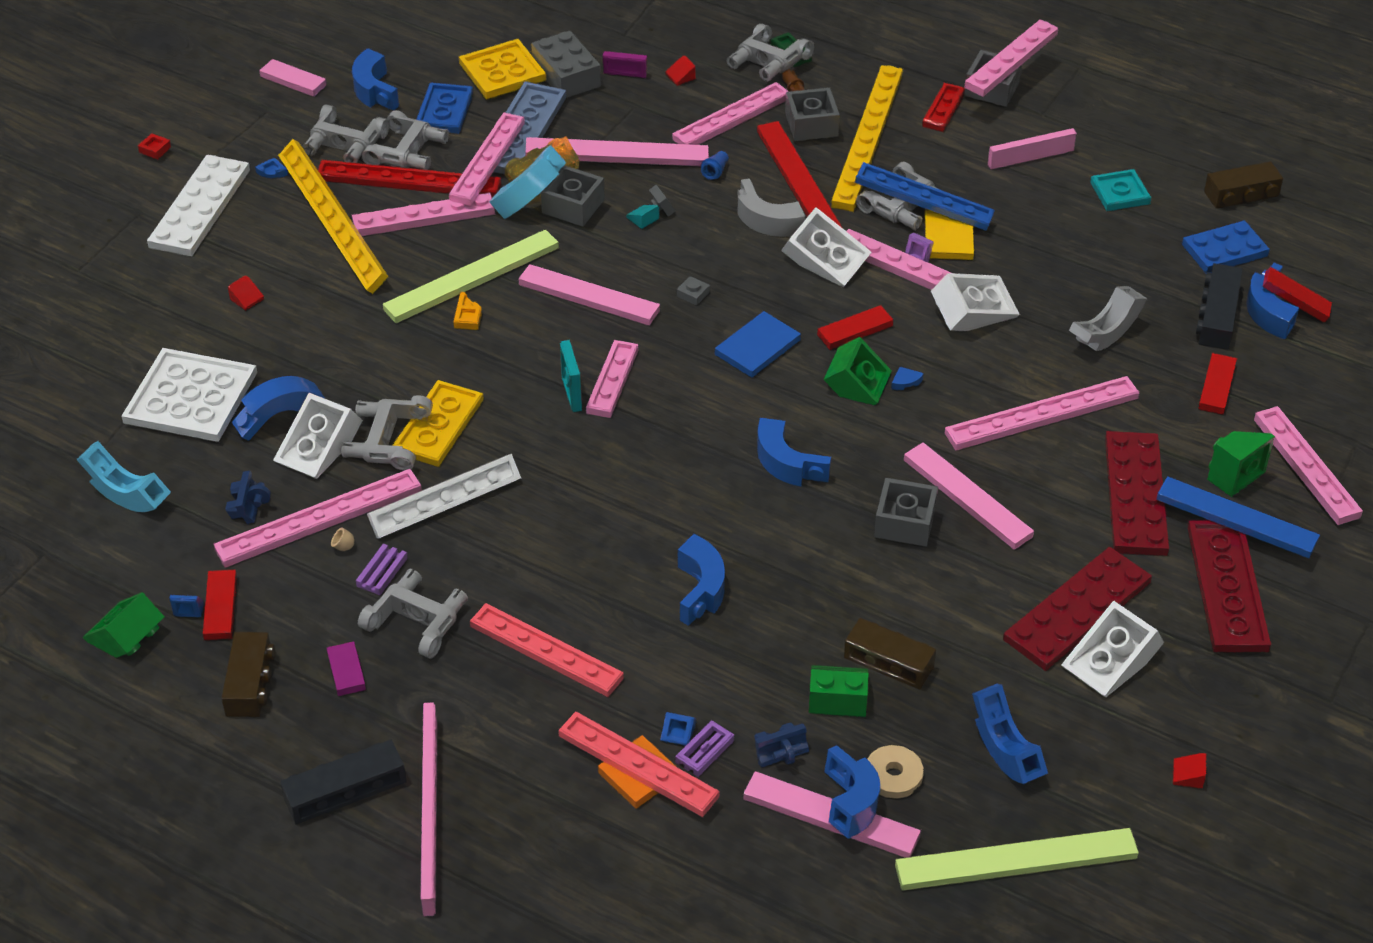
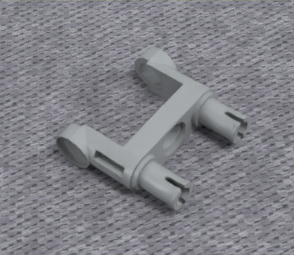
(778, 59)
(327, 133)
(405, 154)
(895, 209)
(377, 447)
(417, 607)

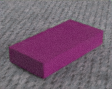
(624, 64)
(346, 668)

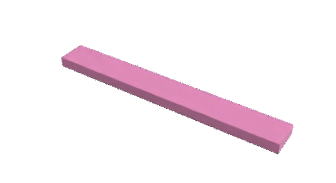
(631, 151)
(1041, 413)
(317, 518)
(429, 801)

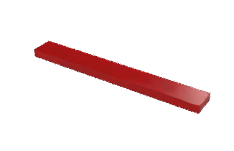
(794, 170)
(397, 177)

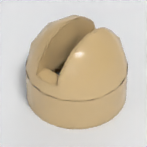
(342, 540)

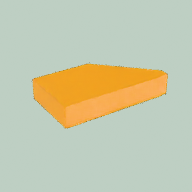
(467, 313)

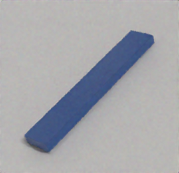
(924, 196)
(1238, 517)

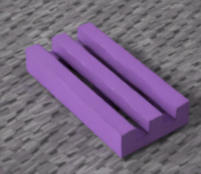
(378, 566)
(709, 750)

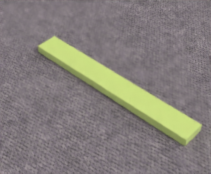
(470, 276)
(1016, 859)

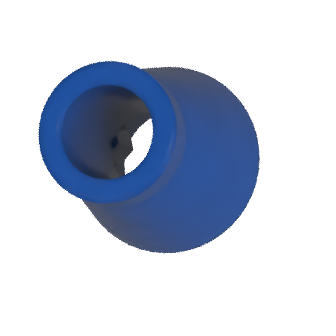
(713, 166)

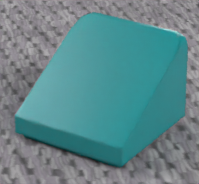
(644, 215)

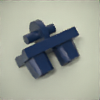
(247, 497)
(781, 745)

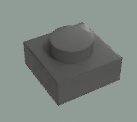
(661, 201)
(693, 290)

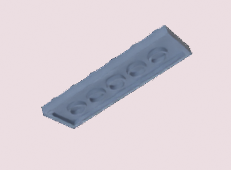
(538, 107)

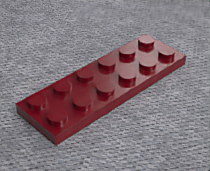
(1133, 484)
(1228, 588)
(1074, 608)

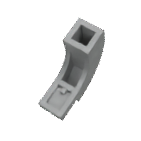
(765, 217)
(1112, 320)

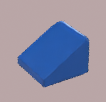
(186, 605)
(678, 728)

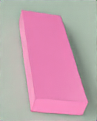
(293, 77)

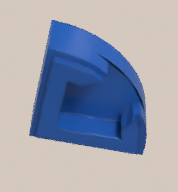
(271, 169)
(906, 378)

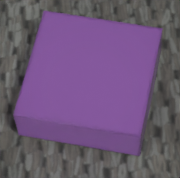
(919, 247)

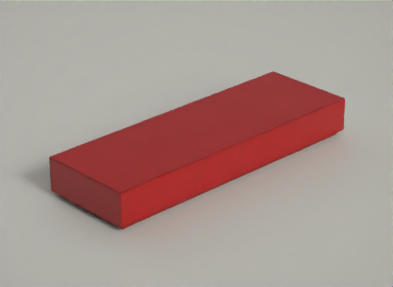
(943, 107)
(1297, 294)
(854, 327)
(1217, 383)
(219, 605)

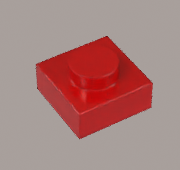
(154, 146)

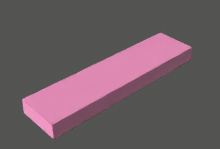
(1031, 148)
(612, 379)

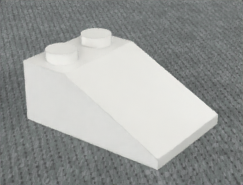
(826, 249)
(973, 301)
(317, 436)
(1113, 650)

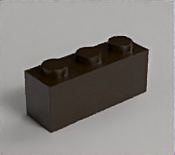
(1243, 184)
(889, 653)
(247, 674)

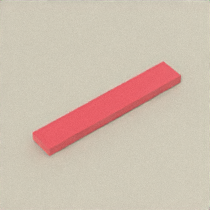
(547, 650)
(639, 764)

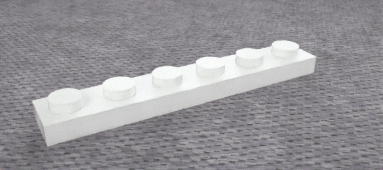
(443, 496)

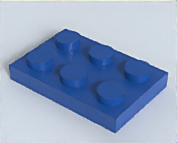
(1225, 246)

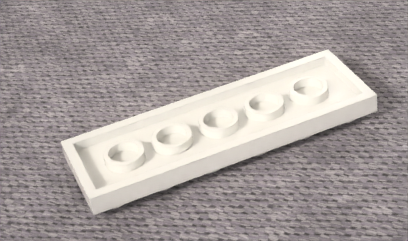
(198, 205)

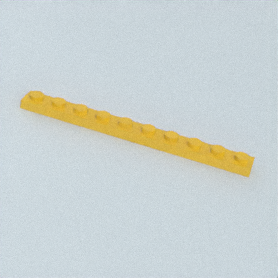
(867, 136)
(333, 216)

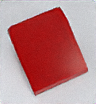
(681, 71)
(245, 293)
(1190, 770)

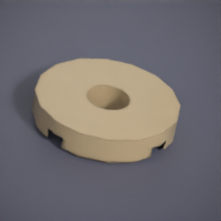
(898, 758)

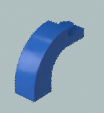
(366, 74)
(1268, 310)
(271, 398)
(784, 461)
(706, 565)
(1006, 745)
(857, 807)

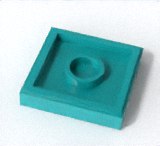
(1120, 190)
(570, 376)

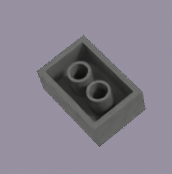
(567, 63)

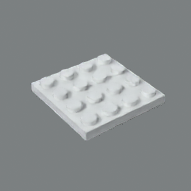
(189, 394)

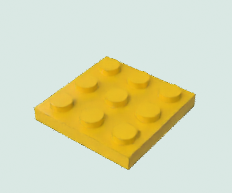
(502, 68)

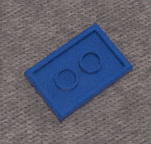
(446, 106)
(757, 344)

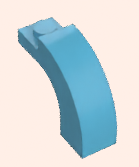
(529, 183)
(120, 485)

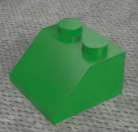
(857, 373)
(1239, 460)
(125, 626)
(838, 691)

